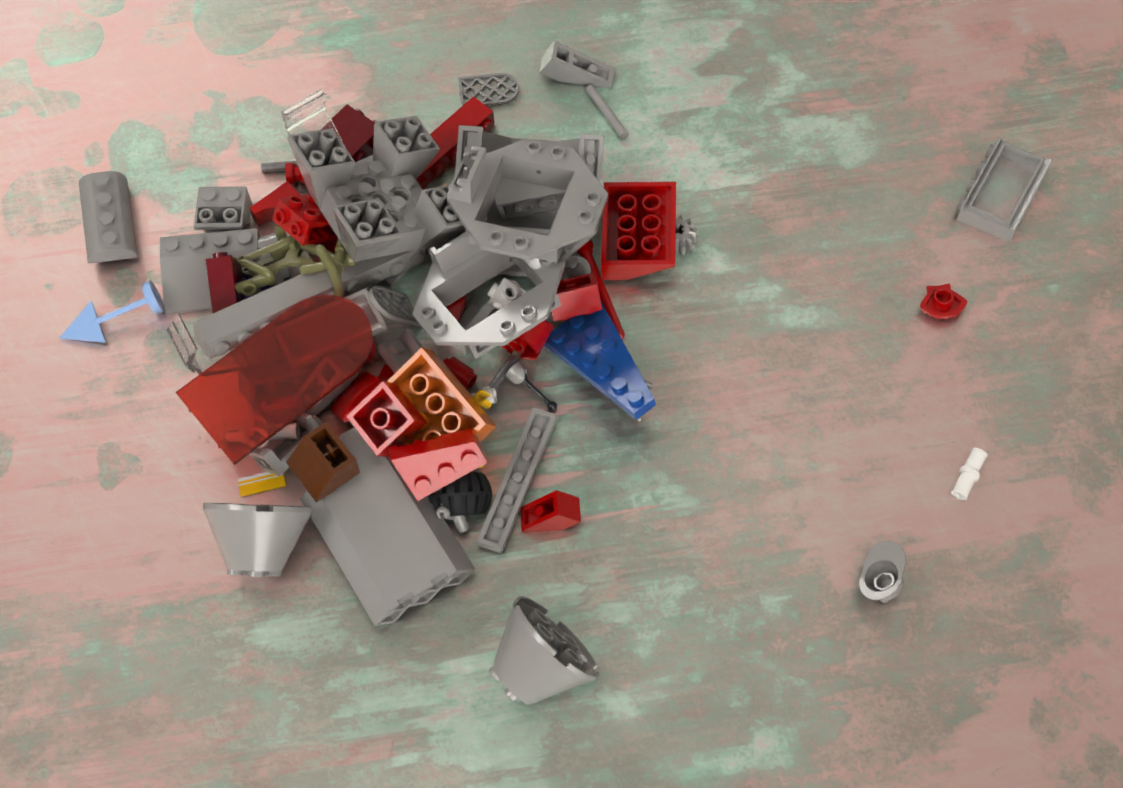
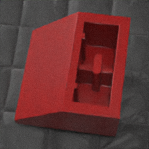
(577, 297)

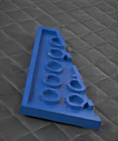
(600, 356)

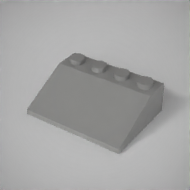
(185, 267)

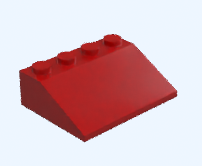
(638, 229)

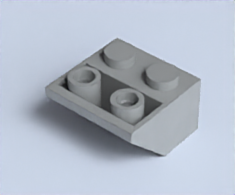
(222, 208)

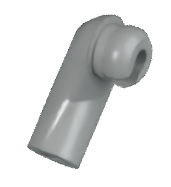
(460, 521)

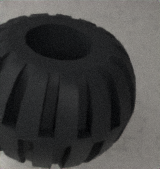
(465, 495)

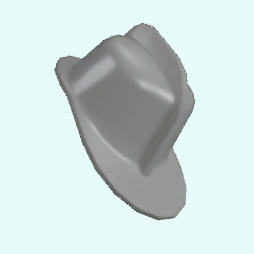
(883, 571)

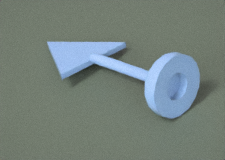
(87, 324)

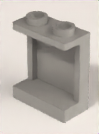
(275, 460)

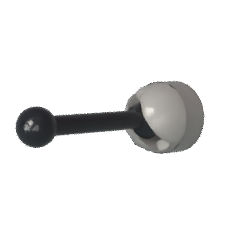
(518, 374)

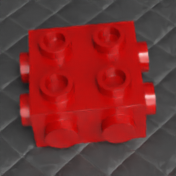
(303, 220)

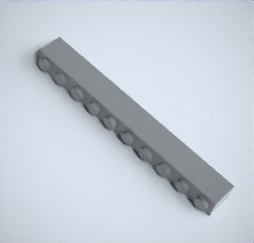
(240, 321)

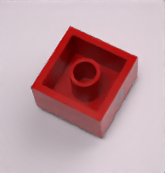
(386, 418)

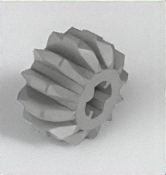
(685, 235)

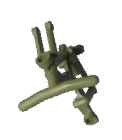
(291, 251)

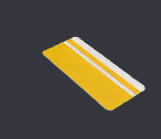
(260, 483)

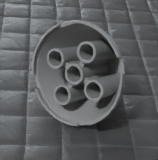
(256, 535)
(539, 655)

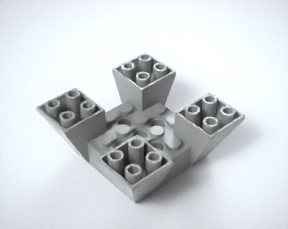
(377, 203)

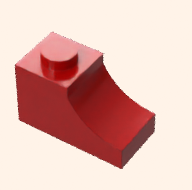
(263, 210)

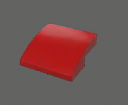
(354, 394)

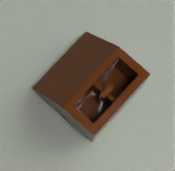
(322, 462)

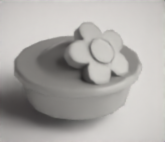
(575, 267)

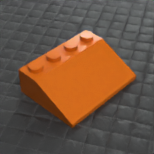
(439, 398)

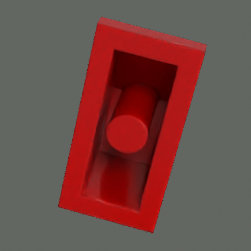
(551, 513)

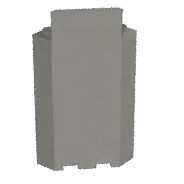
(385, 538)

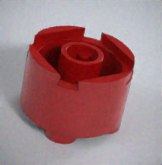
(530, 342)

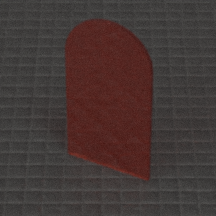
(279, 373)

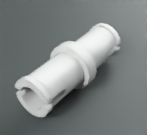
(969, 473)

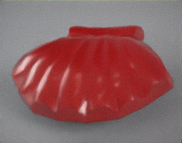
(942, 302)

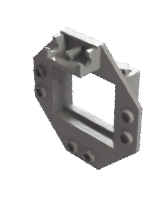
(535, 163)
(464, 267)

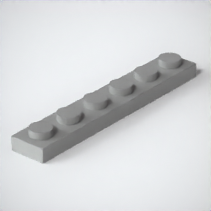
(517, 480)

